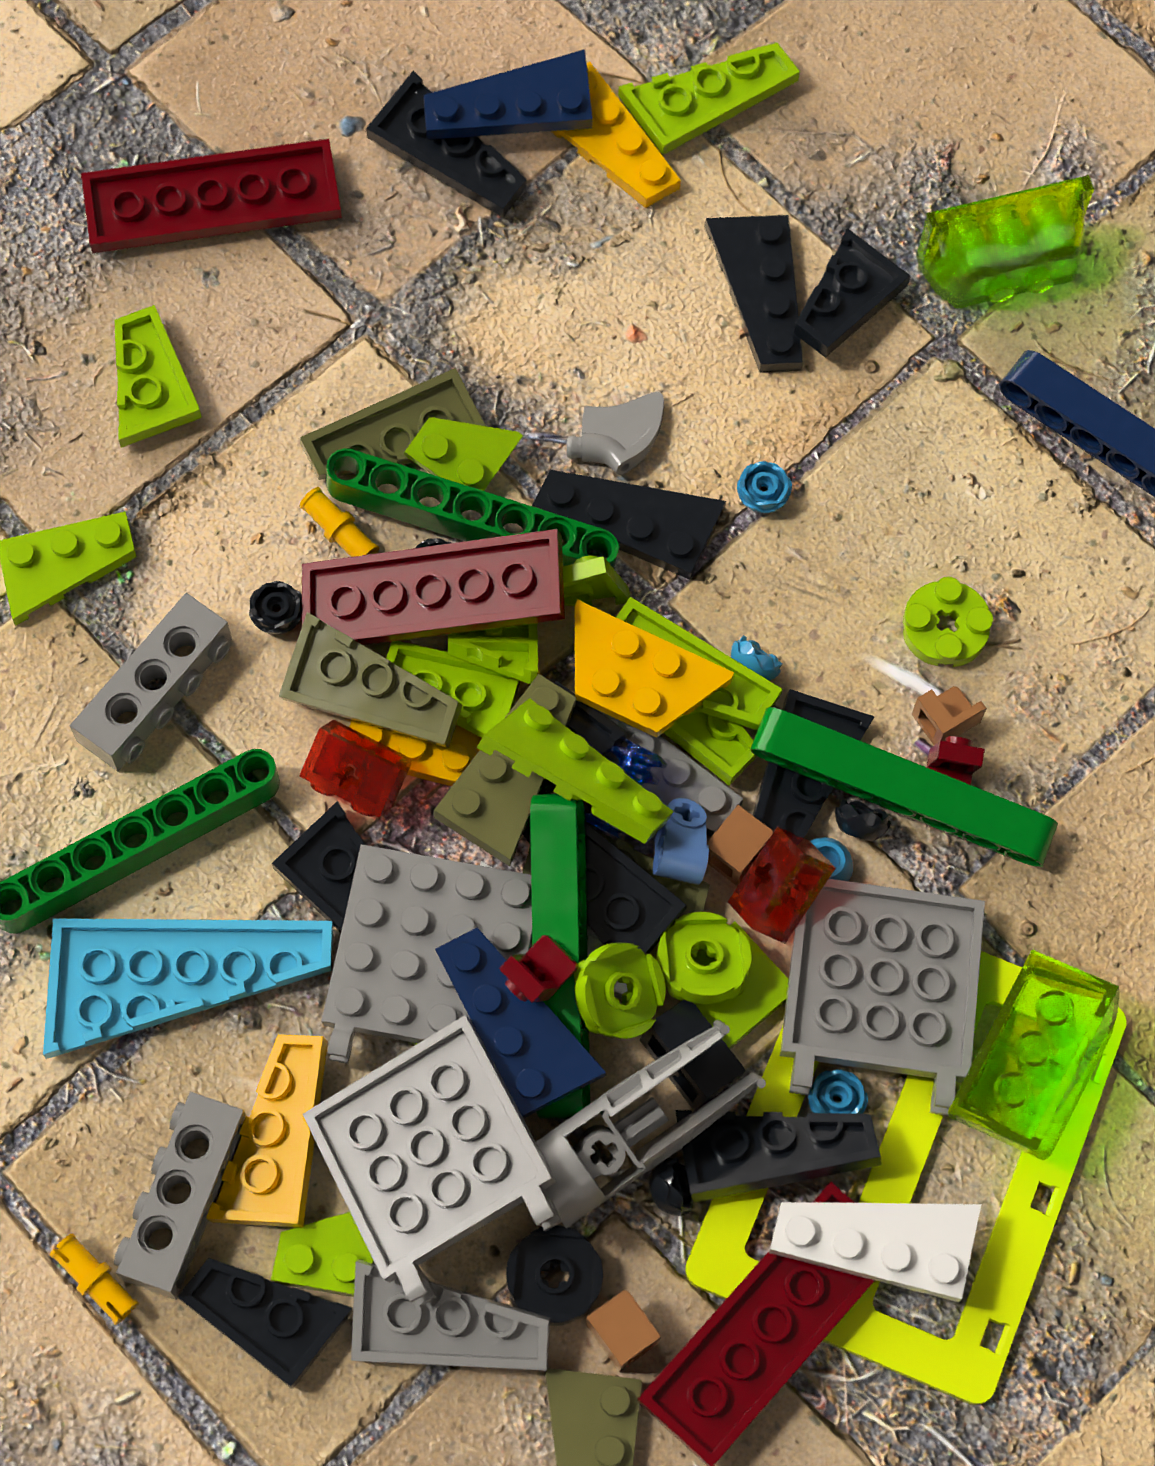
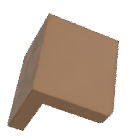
(946, 714)
(737, 844)
(622, 1330)

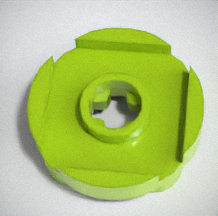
(950, 599)
(701, 983)
(596, 984)

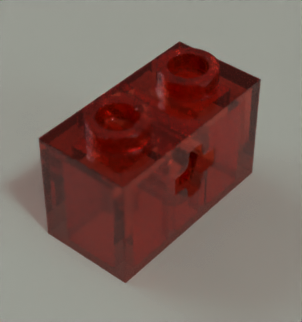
(377, 767)
(781, 885)

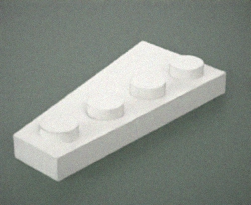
(891, 1243)

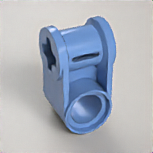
(682, 843)

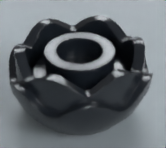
(276, 595)
(862, 821)
(671, 1187)

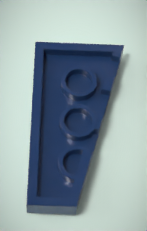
(522, 100)
(524, 1039)

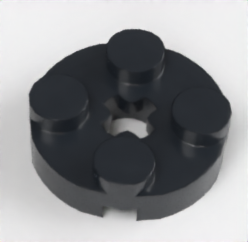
(576, 1257)

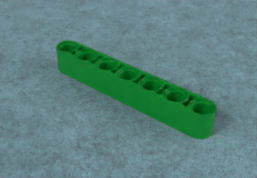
(453, 500)
(904, 787)
(146, 820)
(561, 912)

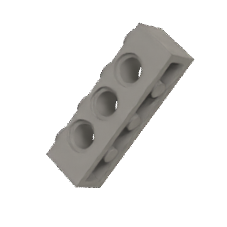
(184, 625)
(167, 1268)

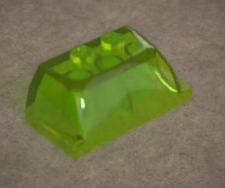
(1006, 243)
(1038, 1055)

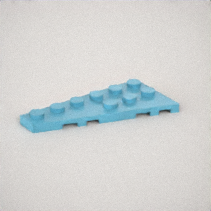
(146, 972)

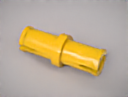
(337, 525)
(94, 1278)

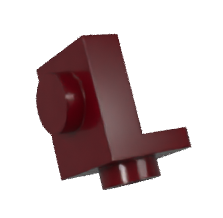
(956, 758)
(539, 971)

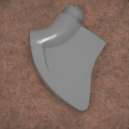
(618, 433)

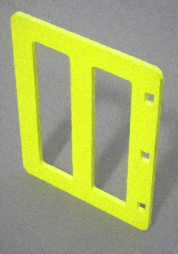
(1011, 1254)

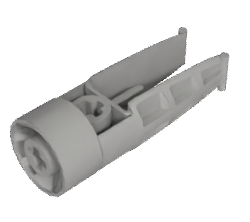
(575, 1171)

